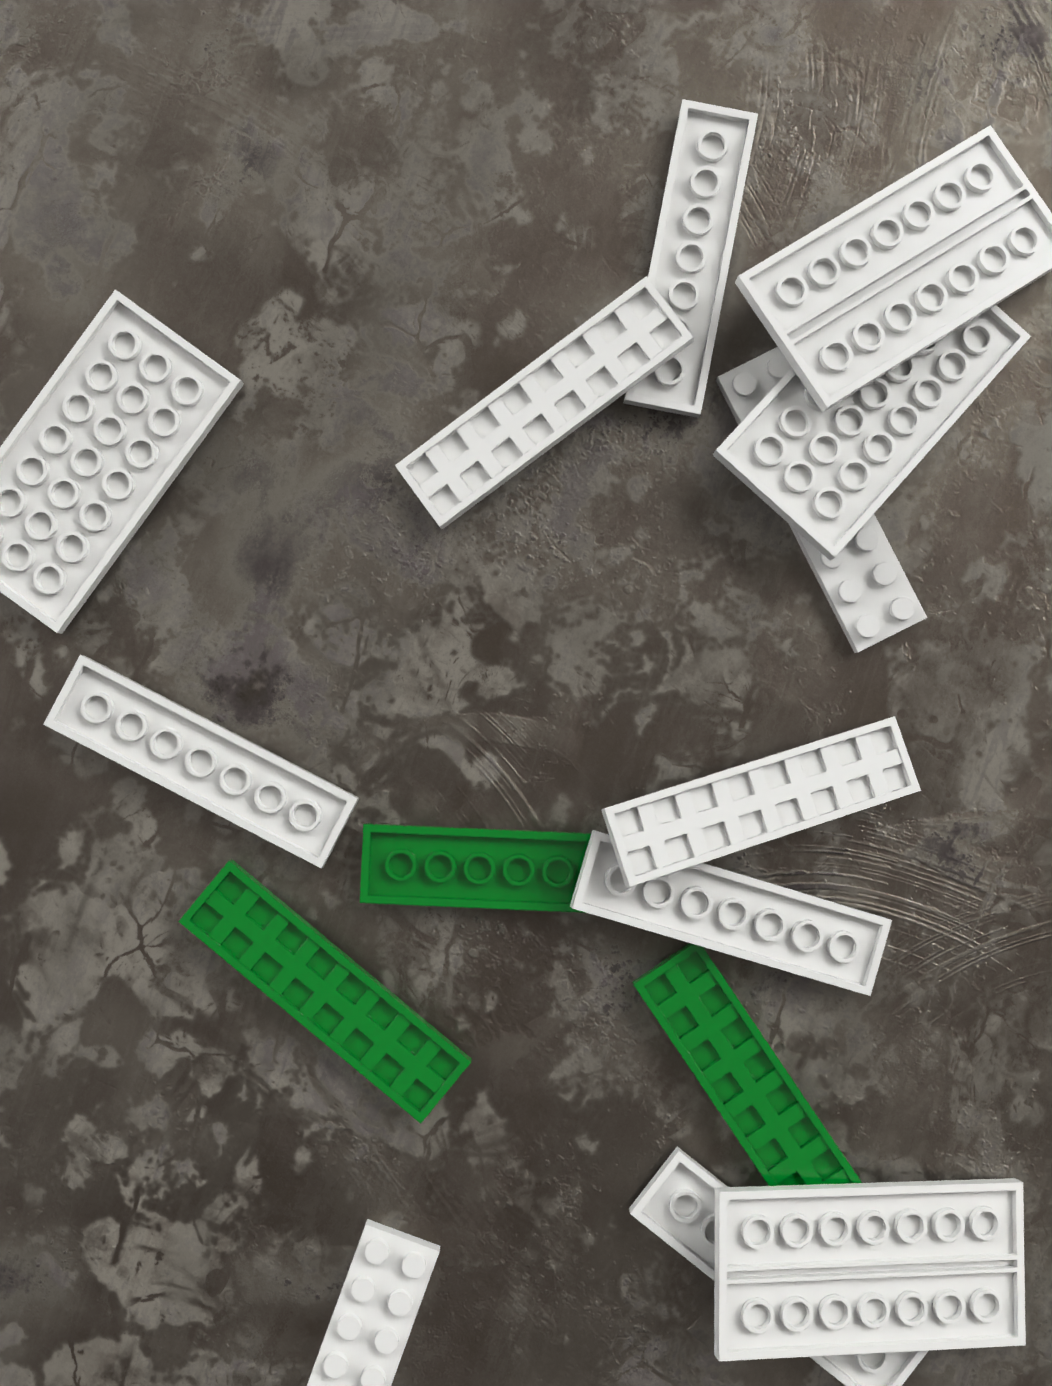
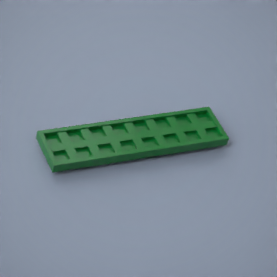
(325, 990)
(741, 1072)

